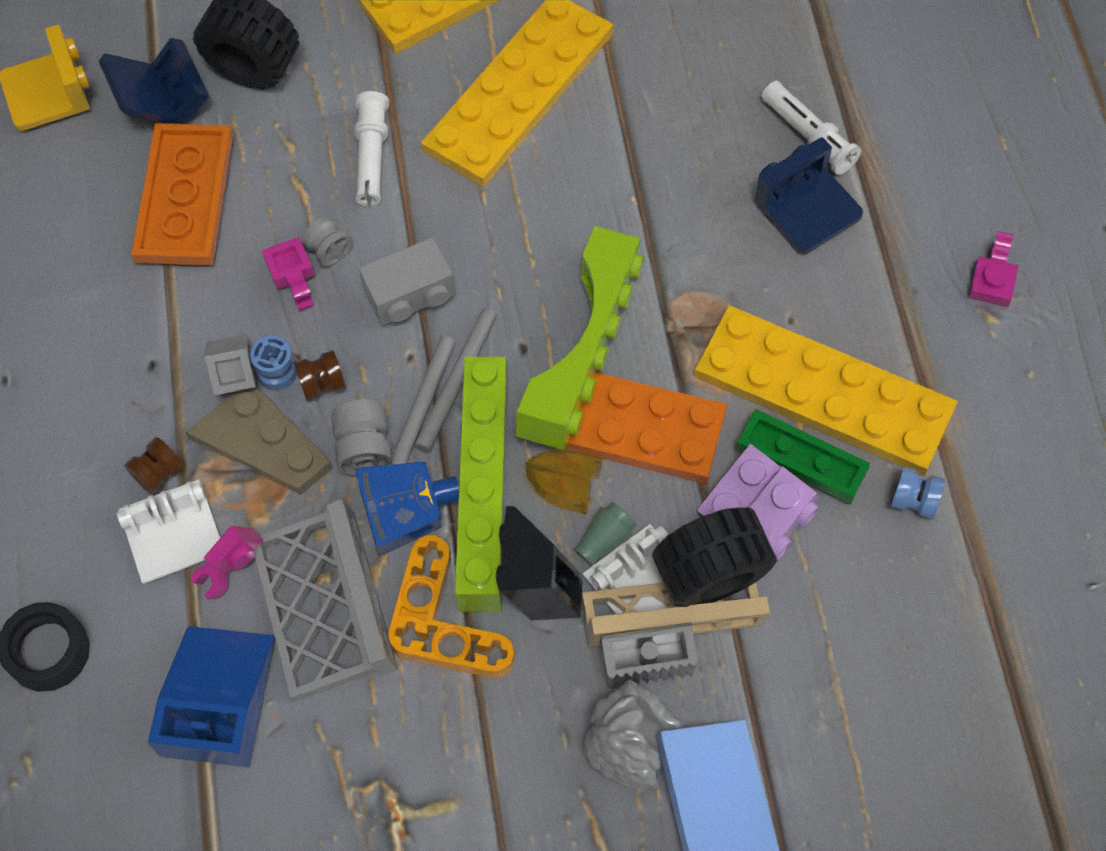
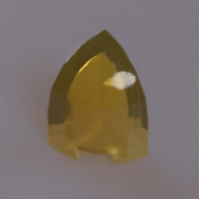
(564, 478)

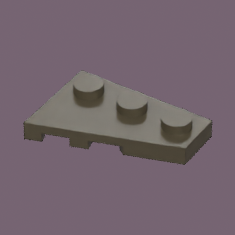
(263, 438)

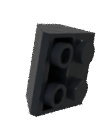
(536, 572)

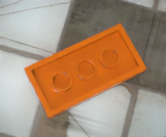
(183, 194)
(650, 428)

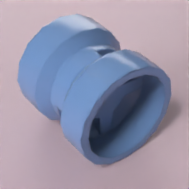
(272, 371)
(908, 489)

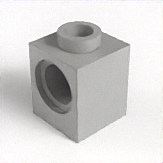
(230, 364)

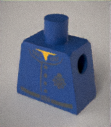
(403, 502)

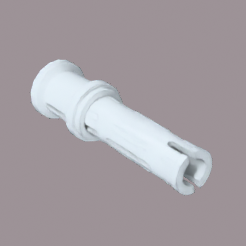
(370, 133)
(843, 153)

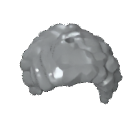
(625, 733)

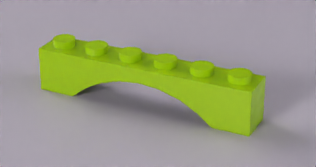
(554, 398)
(481, 484)

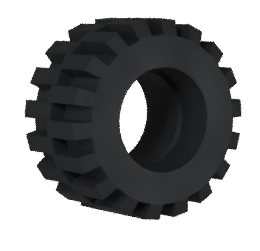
(246, 41)
(714, 557)

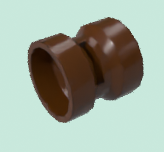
(329, 372)
(154, 466)

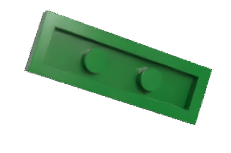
(805, 456)

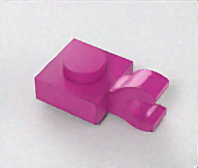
(291, 267)
(993, 276)
(229, 553)

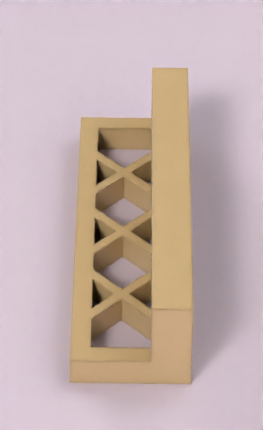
(703, 617)

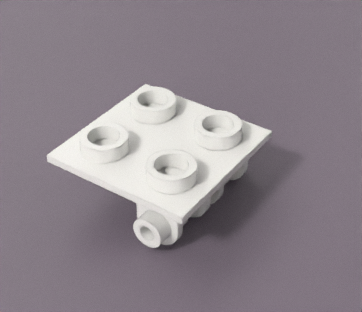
(169, 530)
(630, 566)

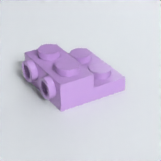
(771, 491)

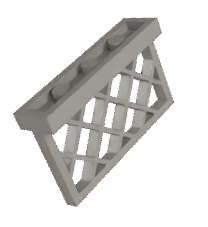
(360, 596)

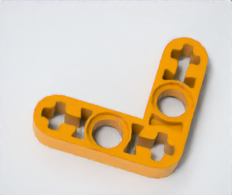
(424, 620)

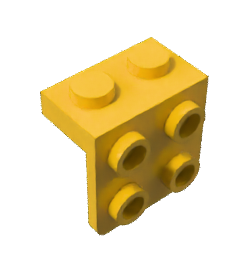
(46, 86)

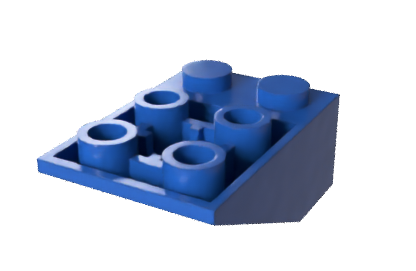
(212, 697)

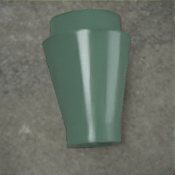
(606, 532)

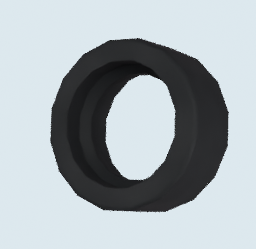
(26, 620)

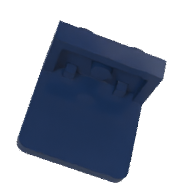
(159, 91)
(806, 198)

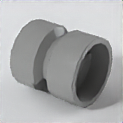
(360, 435)

